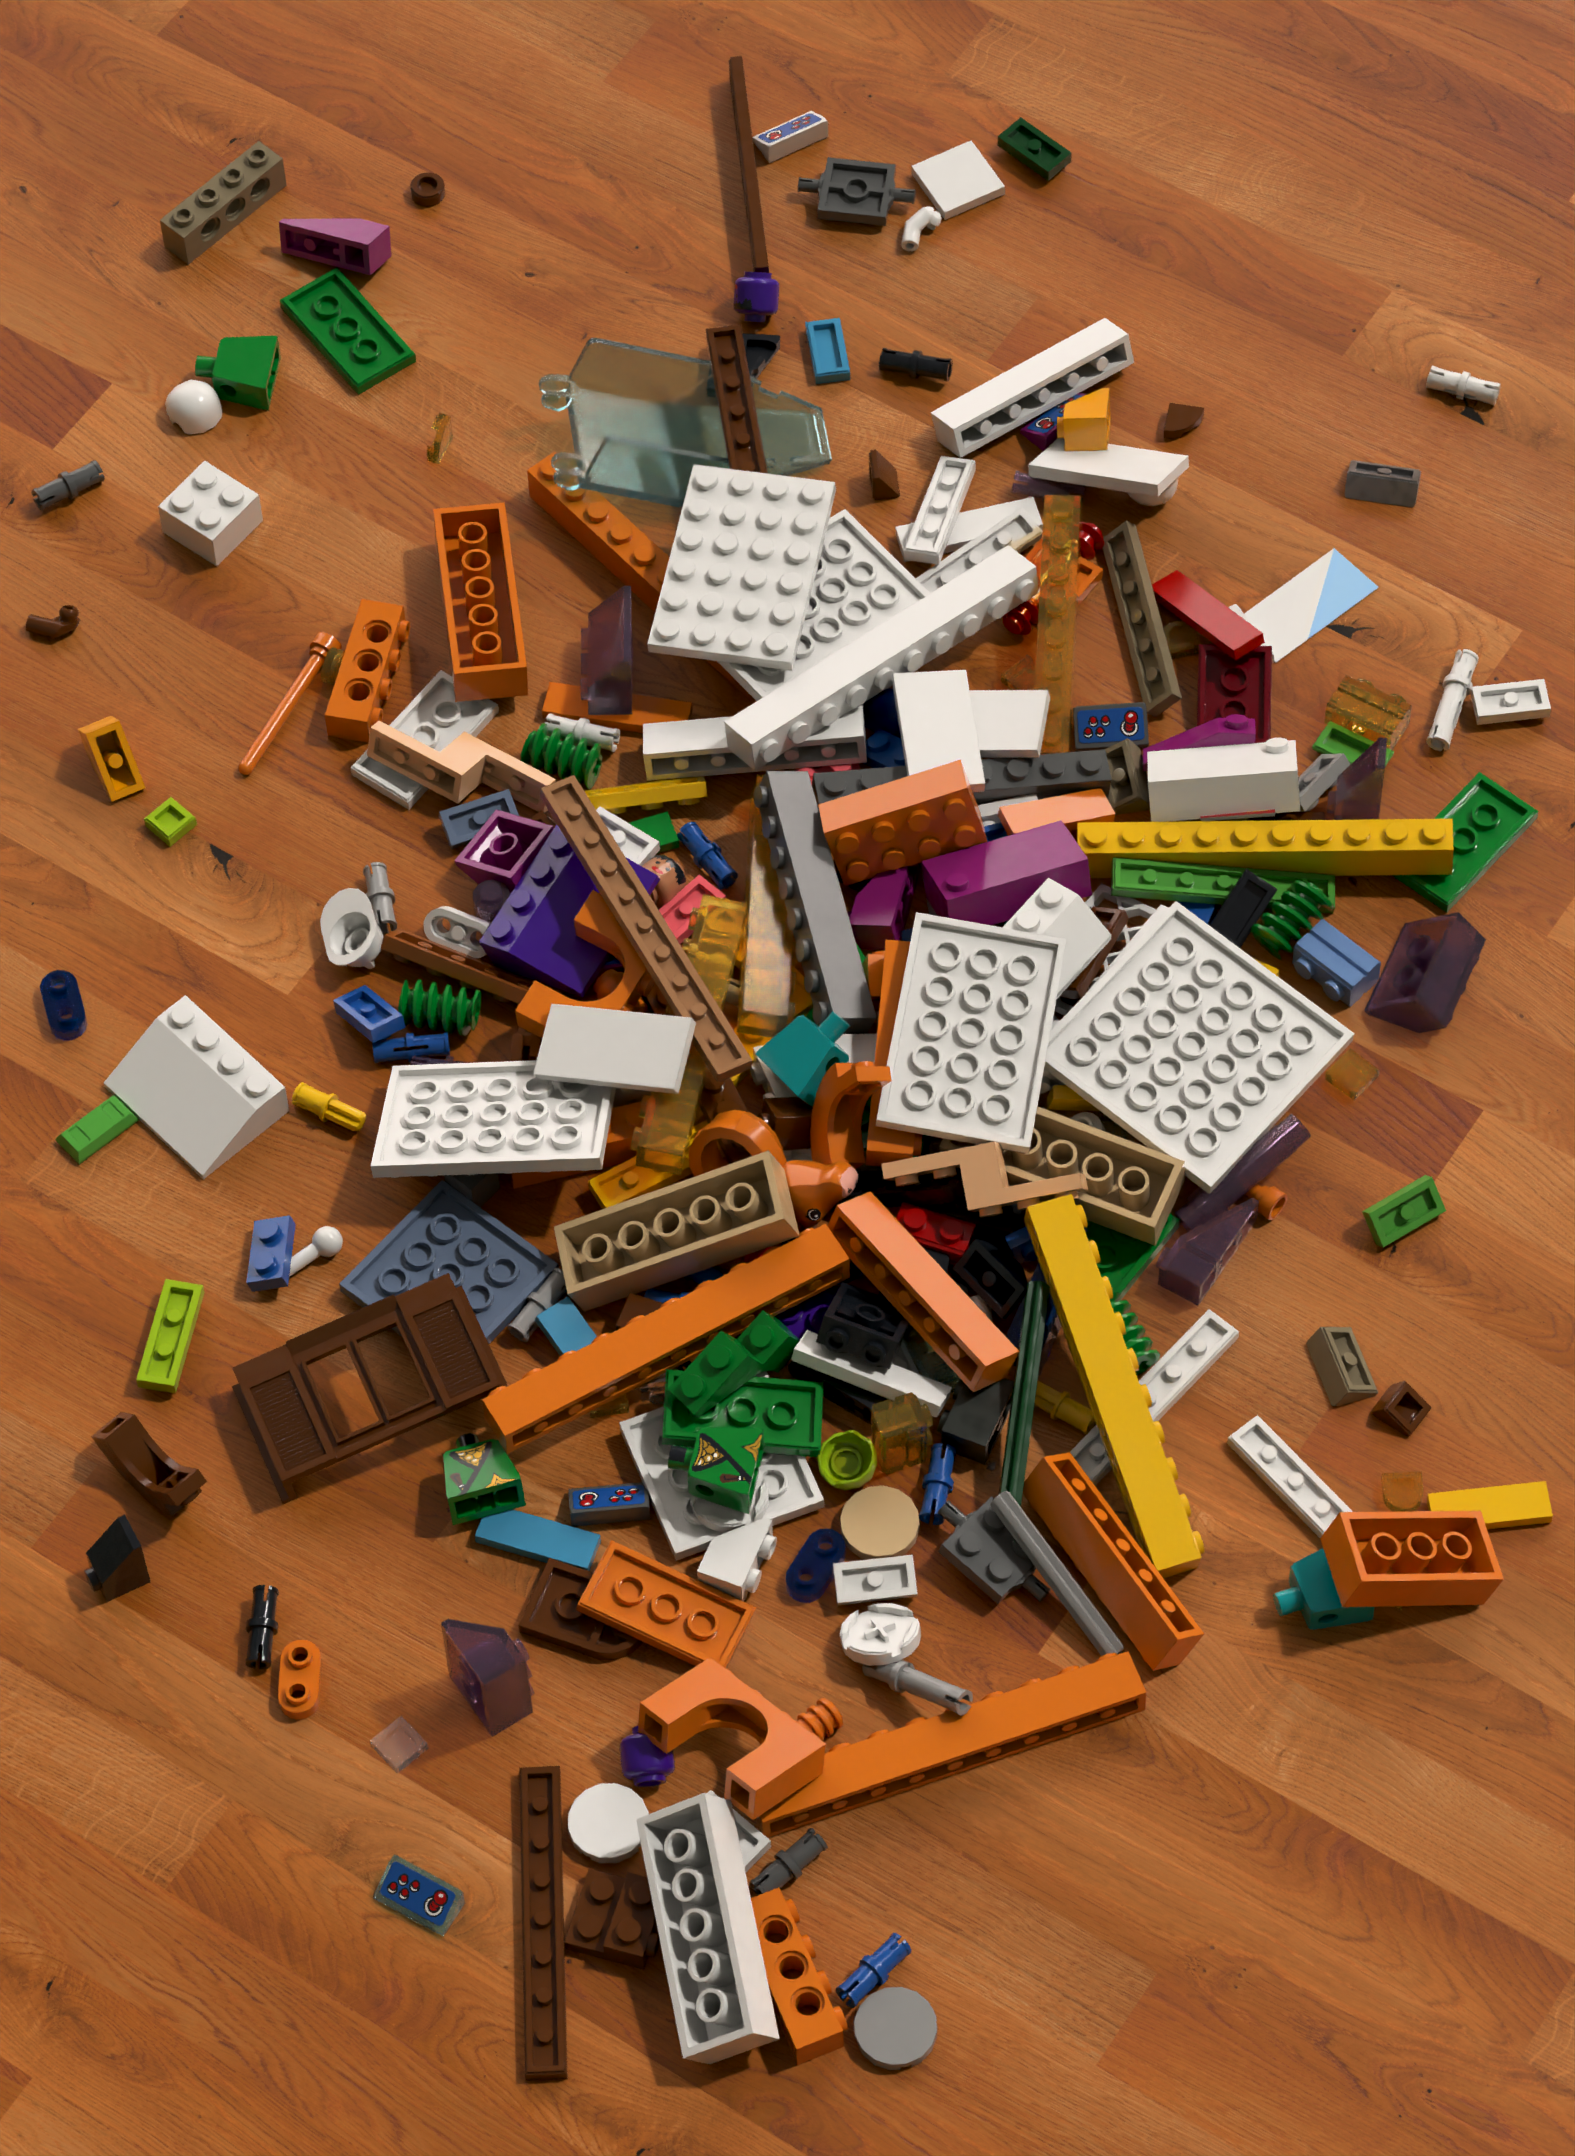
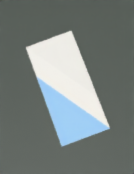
(1309, 602)

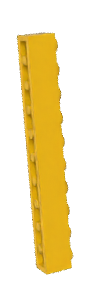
(1280, 845)
(1112, 1386)

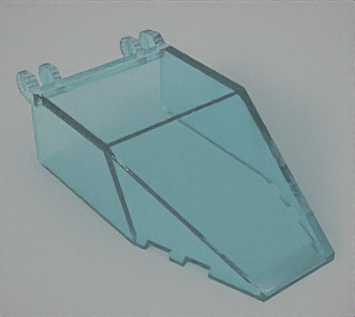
(655, 413)

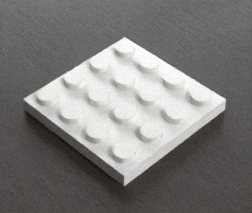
(788, 1476)

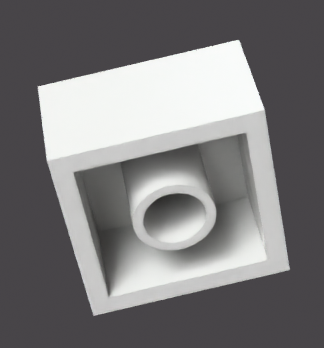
(210, 513)

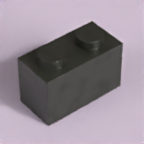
(976, 1419)

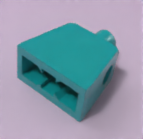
(805, 1053)
(1316, 1596)

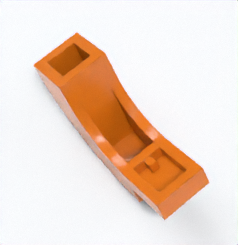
(839, 1111)

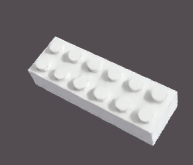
(707, 1929)

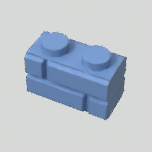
(1335, 963)

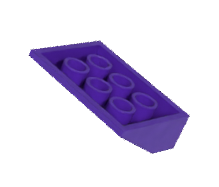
(536, 923)

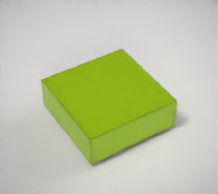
(170, 821)

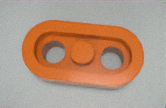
(300, 1676)

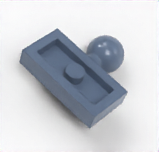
(465, 820)

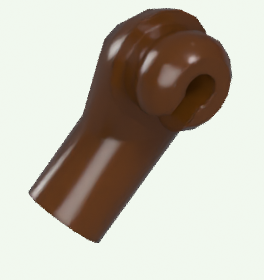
(54, 627)

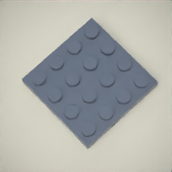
(454, 1238)

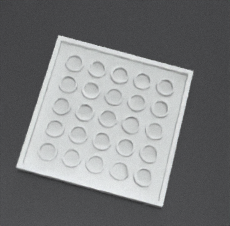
(1193, 1046)

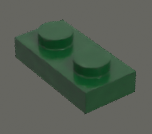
(1034, 149)

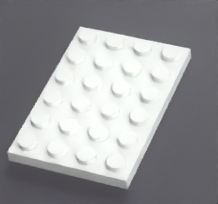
(742, 567)
(851, 594)
(971, 1032)
(488, 1121)

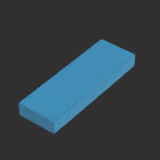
(538, 1538)

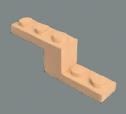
(458, 766)
(983, 1178)

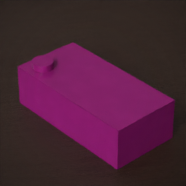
(999, 876)

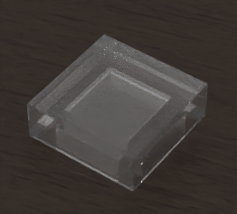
(399, 1744)

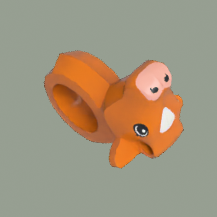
(811, 1184)

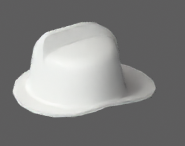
(351, 929)

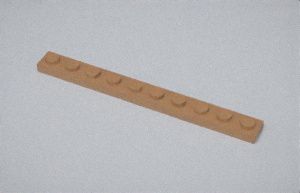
(645, 927)

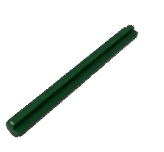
(1024, 1389)

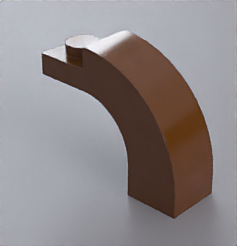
(146, 1465)

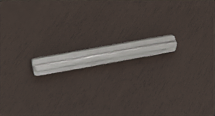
(1056, 1574)

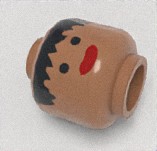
(671, 879)

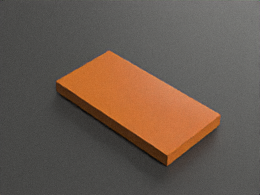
(665, 1607)

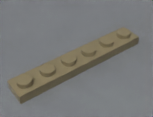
(1141, 619)

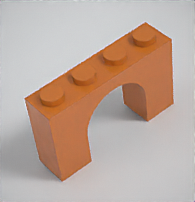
(599, 927)
(716, 1698)

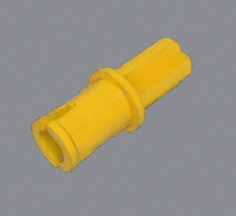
(328, 1107)
(1064, 1408)

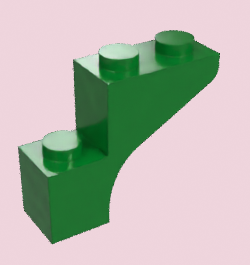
(731, 1362)

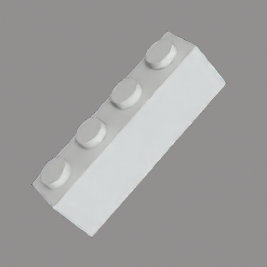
(1063, 914)

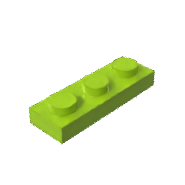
(170, 1336)

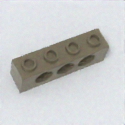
(223, 202)

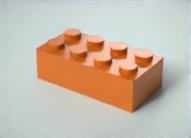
(902, 822)
(1411, 1558)

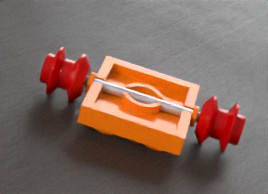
(1020, 618)

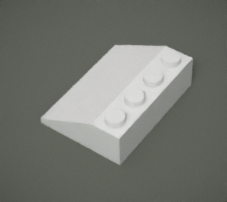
(197, 1088)

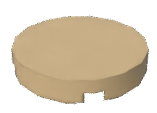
(879, 1523)

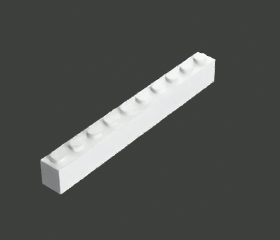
(868, 663)

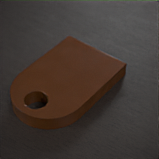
(554, 1618)

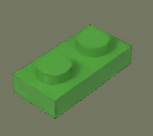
(1404, 1211)

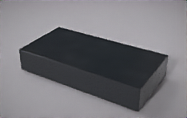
(1243, 907)

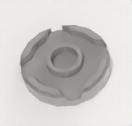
(895, 2028)

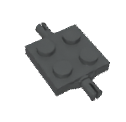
(856, 191)
(989, 1553)

